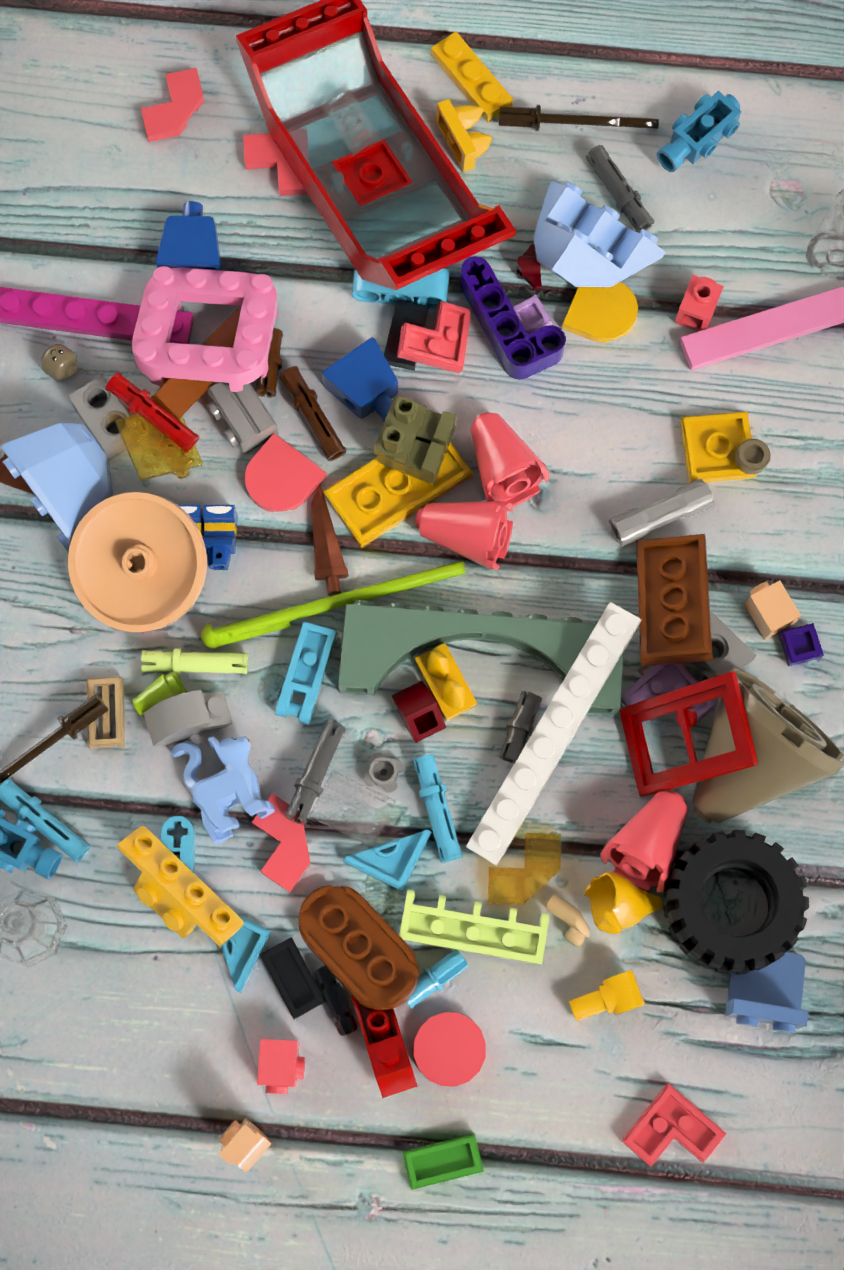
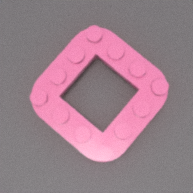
(234, 365)

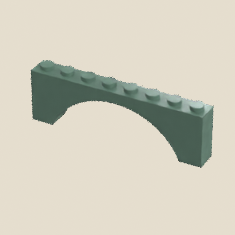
(385, 637)

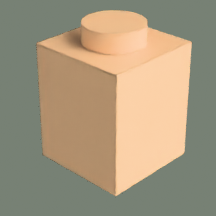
(771, 608)

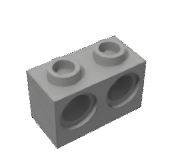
(101, 419)

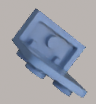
(769, 995)

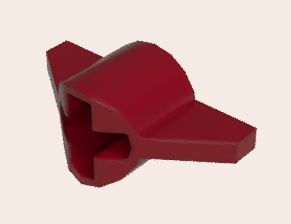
(529, 268)

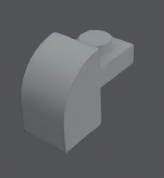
(186, 714)

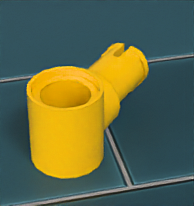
(615, 995)

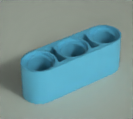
(425, 291)

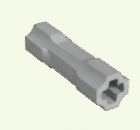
(640, 521)

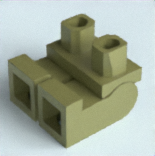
(414, 439)

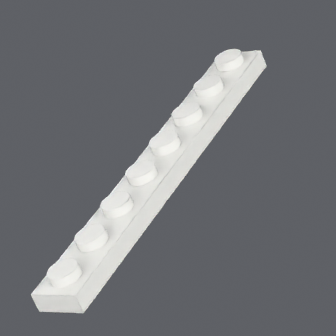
(553, 733)

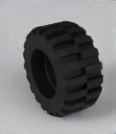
(775, 877)

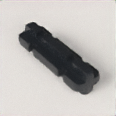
(336, 1001)

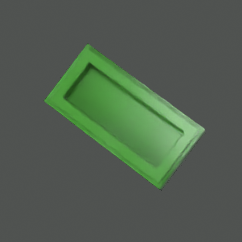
(443, 1161)

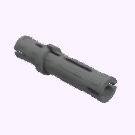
(626, 199)
(310, 784)

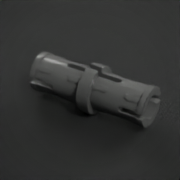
(520, 726)

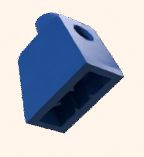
(190, 240)
(363, 380)

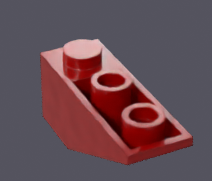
(385, 1049)

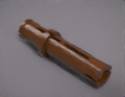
(306, 402)

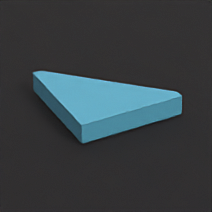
(391, 861)
(243, 951)

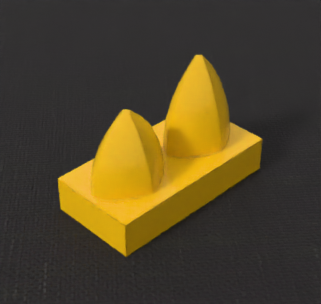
(453, 126)
(445, 681)

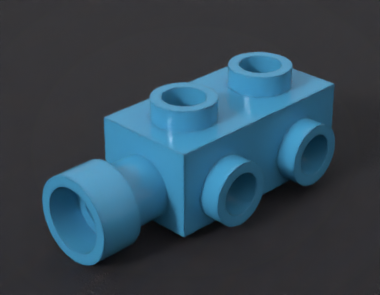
(696, 135)
(42, 860)

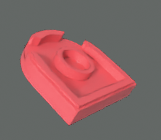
(281, 476)

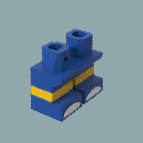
(218, 531)

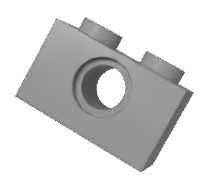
(731, 650)

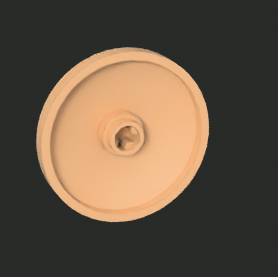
(137, 562)

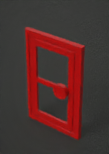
(686, 717)

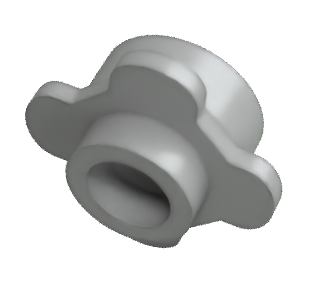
(379, 763)

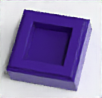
(801, 644)

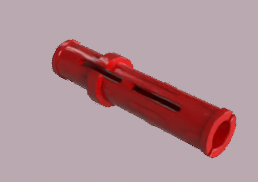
(152, 412)

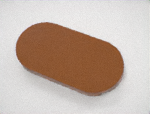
(358, 947)

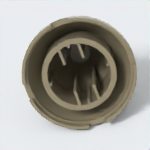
(788, 751)

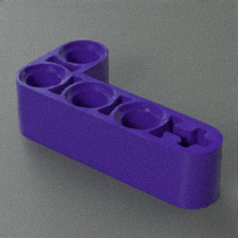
(504, 316)

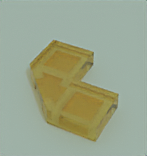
(519, 885)

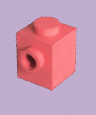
(699, 303)
(279, 1065)

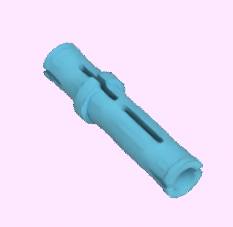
(435, 801)
(30, 810)

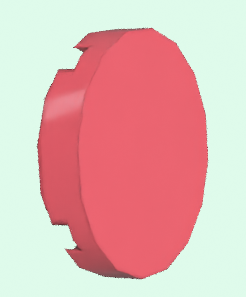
(449, 1049)

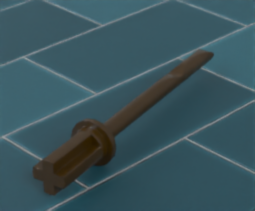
(533, 117)
(70, 725)

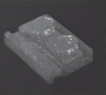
(352, 808)

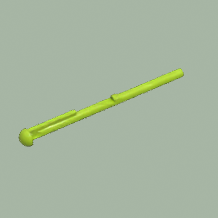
(281, 619)

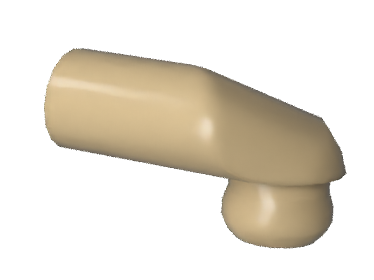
(572, 916)

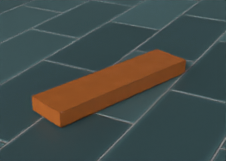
(180, 394)

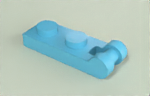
(306, 671)

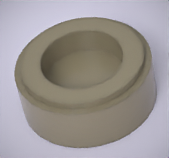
(752, 456)

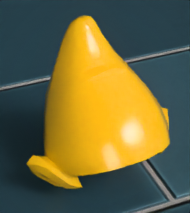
(619, 902)

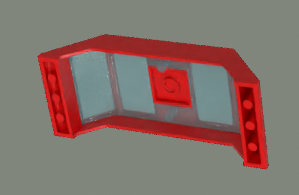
(398, 199)

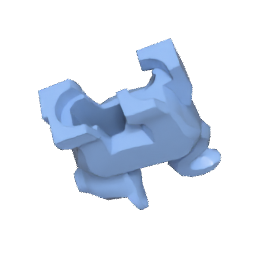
(225, 789)

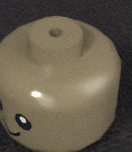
(59, 362)

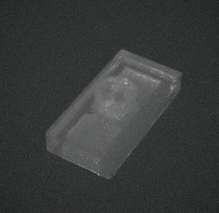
(350, 119)

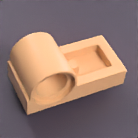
(243, 1144)

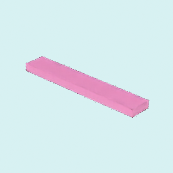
(764, 329)

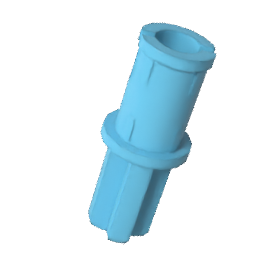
(437, 976)

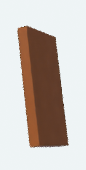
(674, 600)

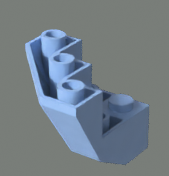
(588, 242)
(63, 471)

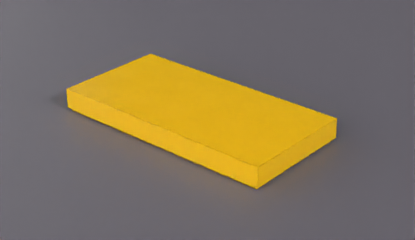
(381, 497)

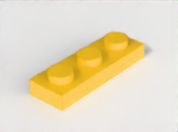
(471, 75)

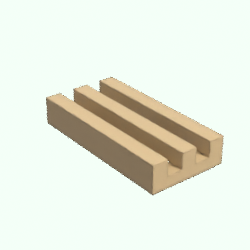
(107, 741)

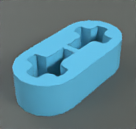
(187, 842)

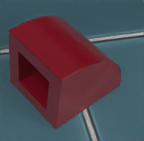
(419, 711)

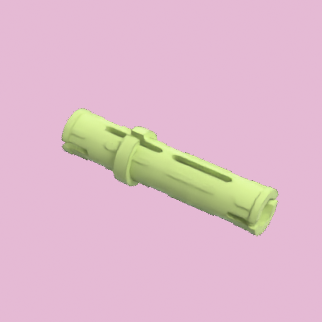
(197, 662)

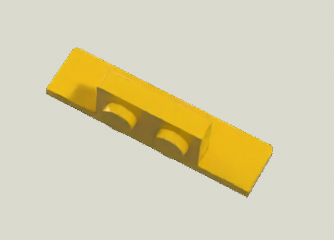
(176, 891)

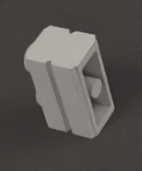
(243, 414)

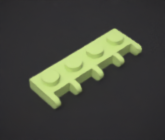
(474, 932)

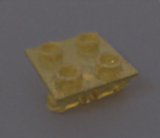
(154, 452)

